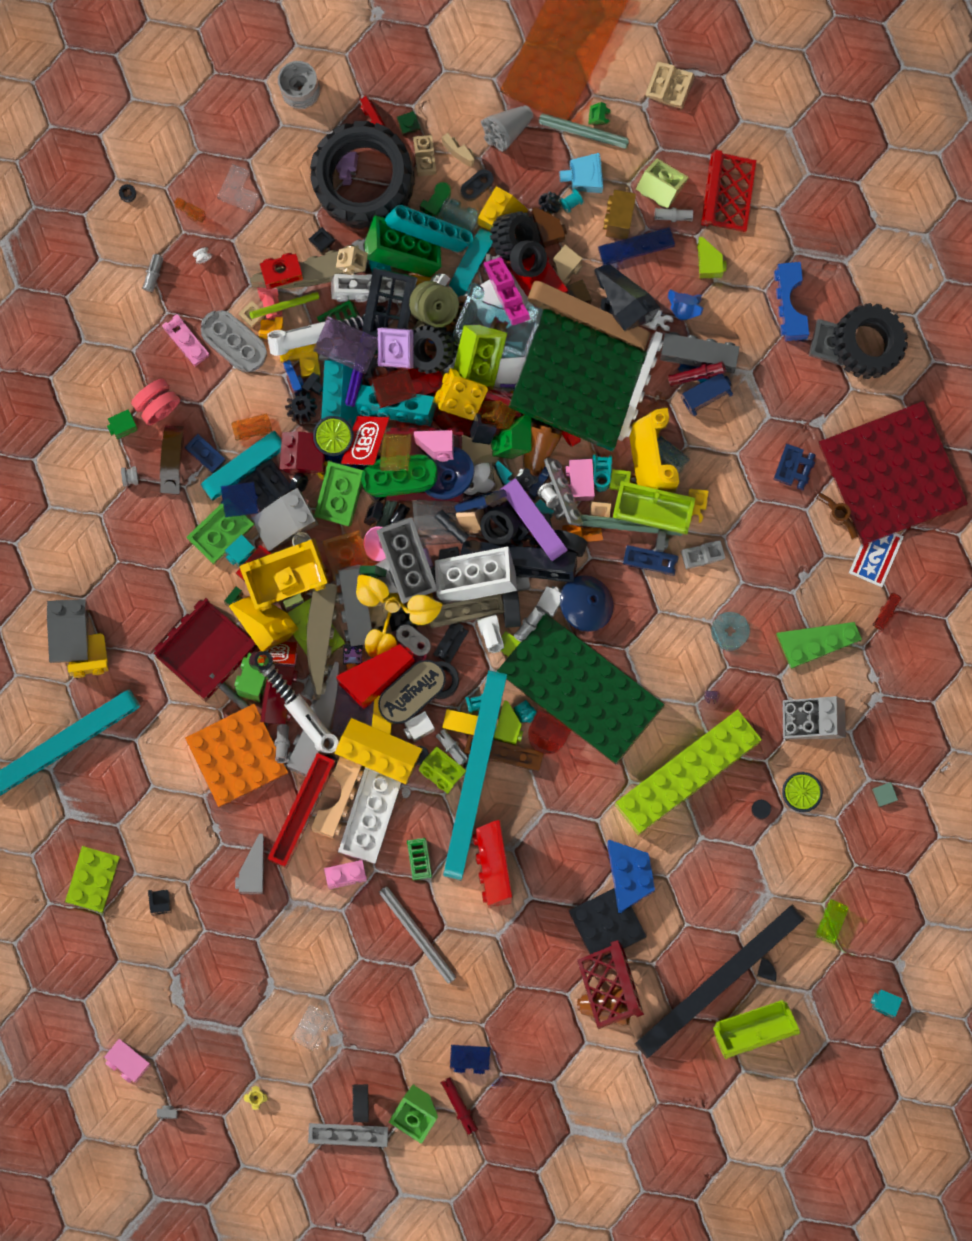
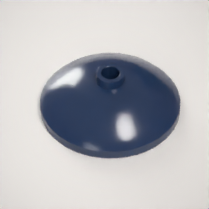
(462, 474)
(578, 607)

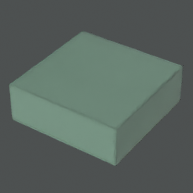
(884, 794)

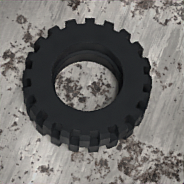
(887, 326)

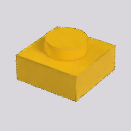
(285, 579)

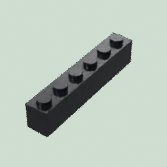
(531, 561)

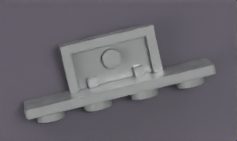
(567, 506)

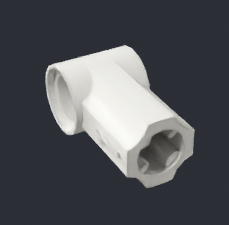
(490, 630)

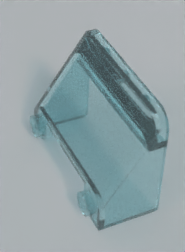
(482, 313)

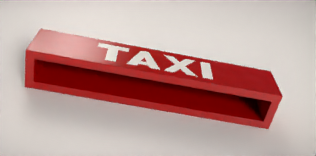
(301, 810)

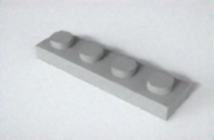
(348, 1135)

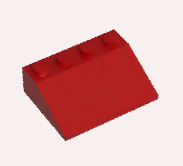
(493, 864)

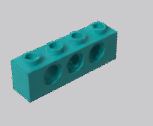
(414, 410)

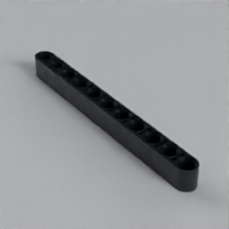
(719, 981)

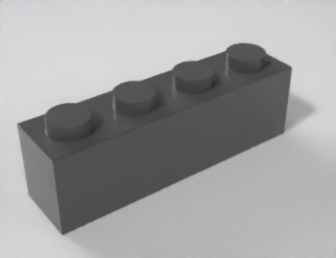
(698, 352)
(355, 613)

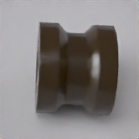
(498, 325)

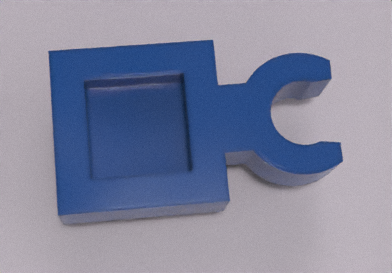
(295, 381)

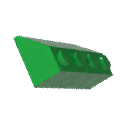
(401, 250)

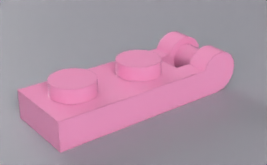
(186, 341)

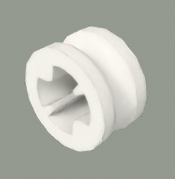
(202, 255)

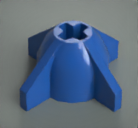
(685, 305)

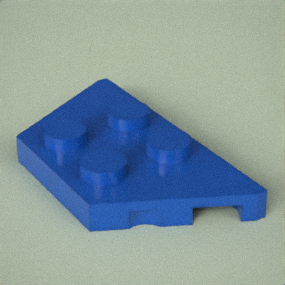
(630, 874)

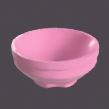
(373, 545)

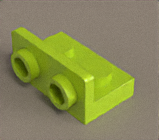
(441, 770)

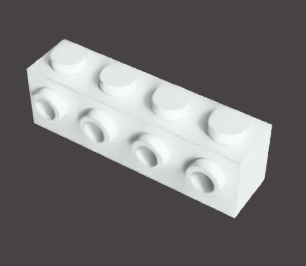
(357, 287)

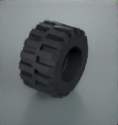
(512, 225)
(444, 346)

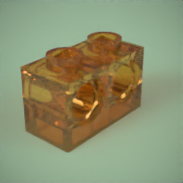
(496, 414)

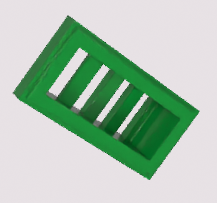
(340, 308)
(422, 841)

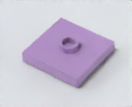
(395, 348)

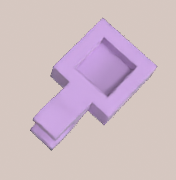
(346, 165)

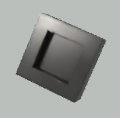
(661, 541)

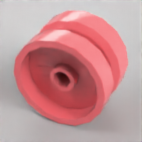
(155, 401)

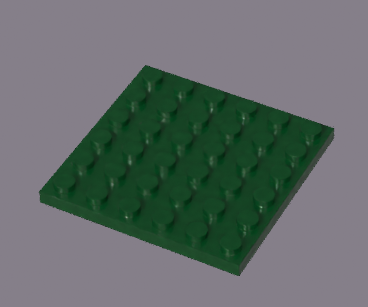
(577, 380)

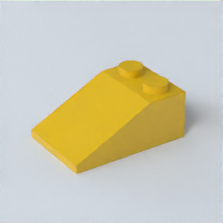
(265, 627)

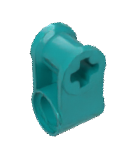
(602, 469)

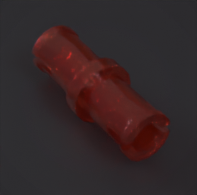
(887, 611)

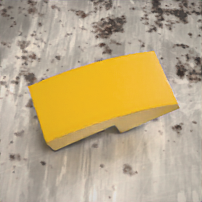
(460, 722)

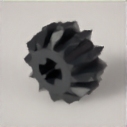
(301, 400)

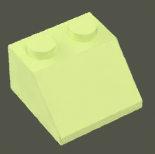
(661, 183)

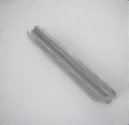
(417, 935)

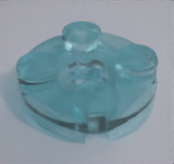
(738, 624)

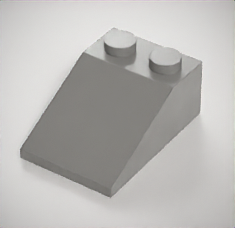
(284, 519)

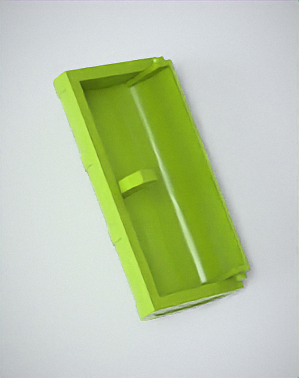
(654, 507)
(755, 1029)

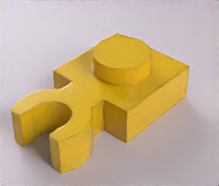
(700, 502)

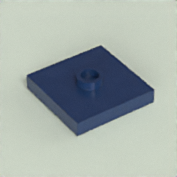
(480, 501)

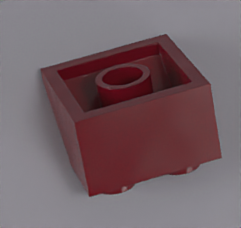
(300, 454)

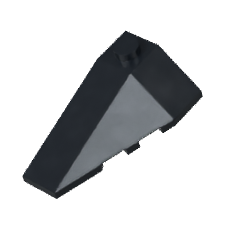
(630, 302)

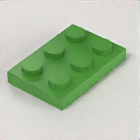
(339, 494)
(218, 533)

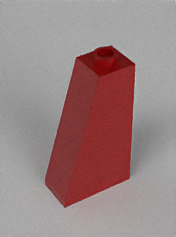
(375, 675)

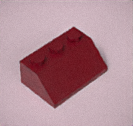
(273, 706)

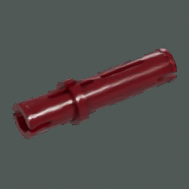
(705, 371)
(459, 1106)

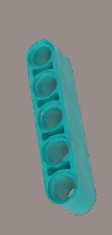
(429, 228)
(243, 464)

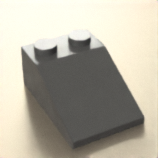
(67, 630)

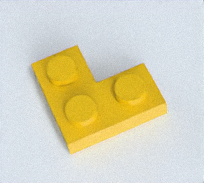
(307, 358)

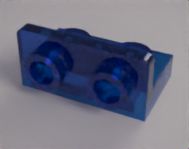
(469, 1058)

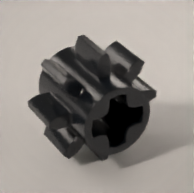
(550, 203)

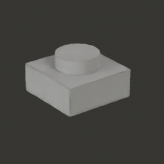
(167, 1112)

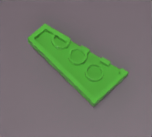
(812, 643)

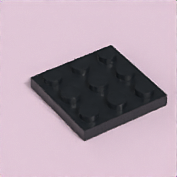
(601, 923)

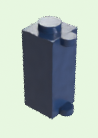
(706, 393)

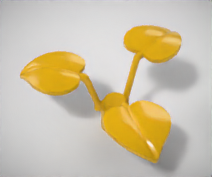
(371, 591)

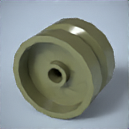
(434, 304)

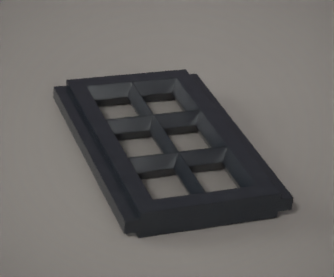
(374, 293)

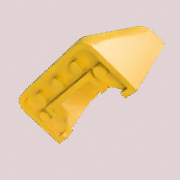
(646, 453)
(305, 564)

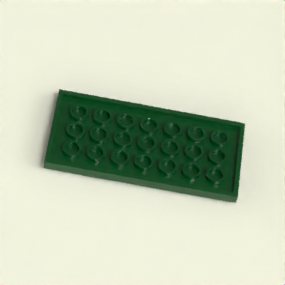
(581, 689)

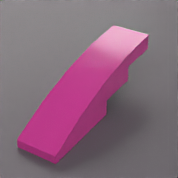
(506, 291)

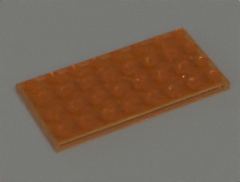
(562, 54)

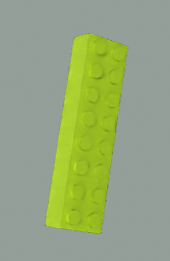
(687, 772)

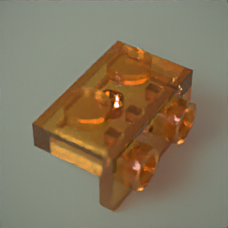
(251, 427)

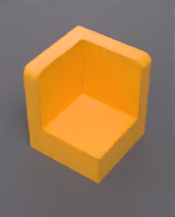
(268, 326)

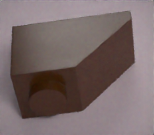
(550, 227)

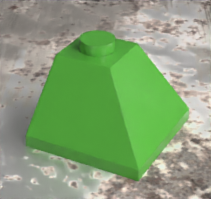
(415, 1114)

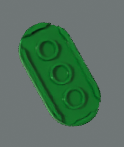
(419, 478)

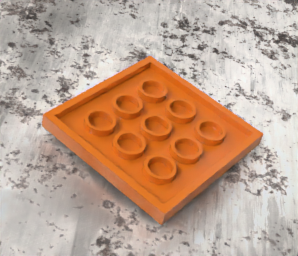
(236, 755)

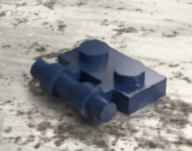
(788, 466)

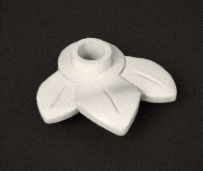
(480, 480)

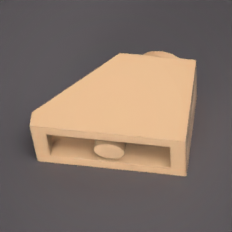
(470, 519)

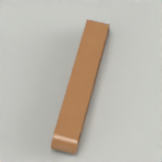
(586, 314)

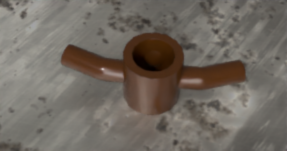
(839, 521)

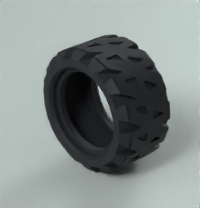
(344, 140)

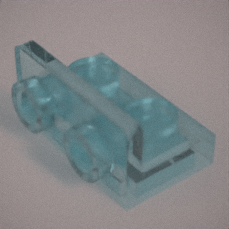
(458, 215)
(671, 455)

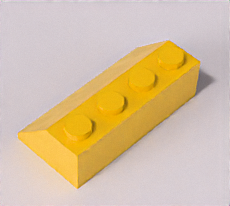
(378, 751)

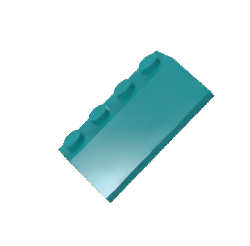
(335, 389)

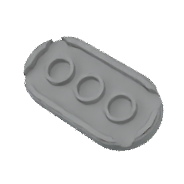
(233, 341)

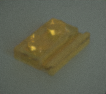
(395, 452)

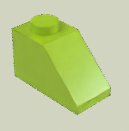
(710, 260)
(508, 726)

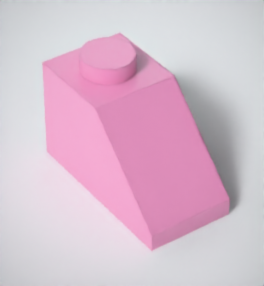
(436, 444)

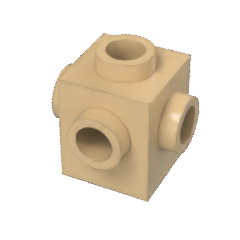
(351, 260)

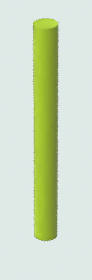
(284, 305)

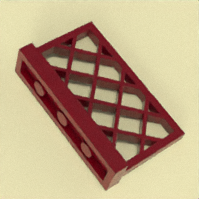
(626, 983)

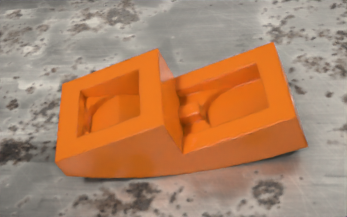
(588, 533)

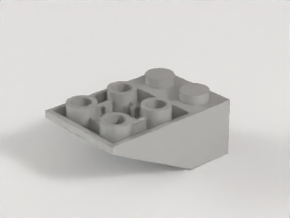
(814, 718)

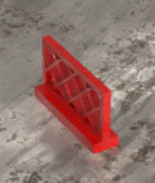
(712, 191)

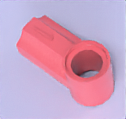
(269, 298)

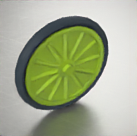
(333, 435)
(802, 792)

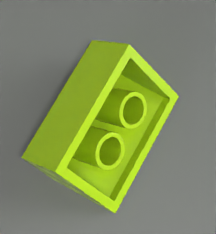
(475, 346)

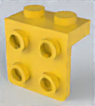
(460, 395)
(97, 658)

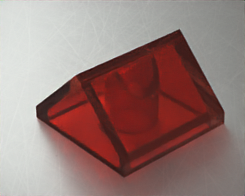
(392, 387)

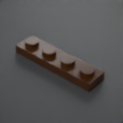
(511, 755)

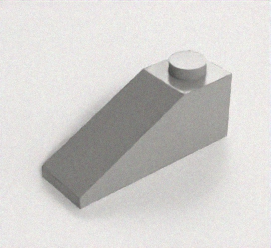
(252, 872)

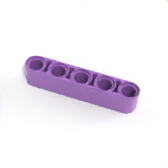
(534, 520)

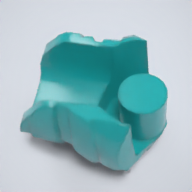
(525, 712)

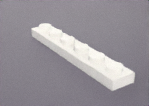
(644, 378)

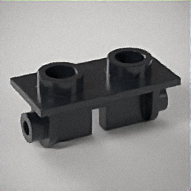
(451, 642)

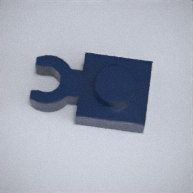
(541, 481)

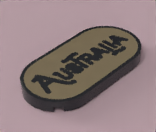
(411, 692)

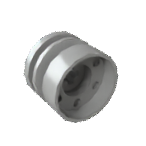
(297, 75)

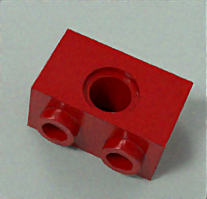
(290, 275)

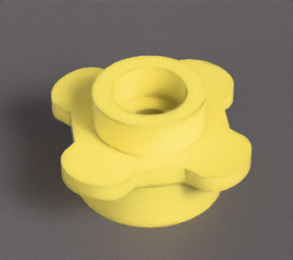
(250, 1097)

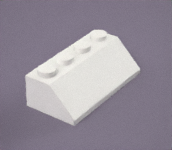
(475, 575)

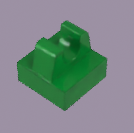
(597, 114)

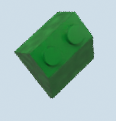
(513, 441)

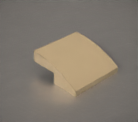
(670, 85)

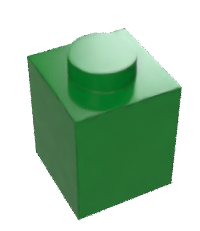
(121, 424)

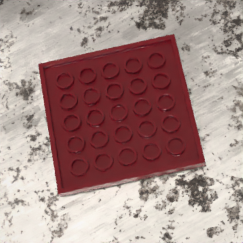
(893, 473)

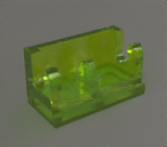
(831, 921)

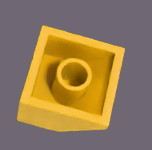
(498, 204)

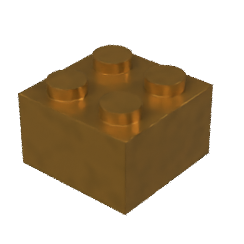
(620, 213)

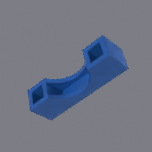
(794, 324)

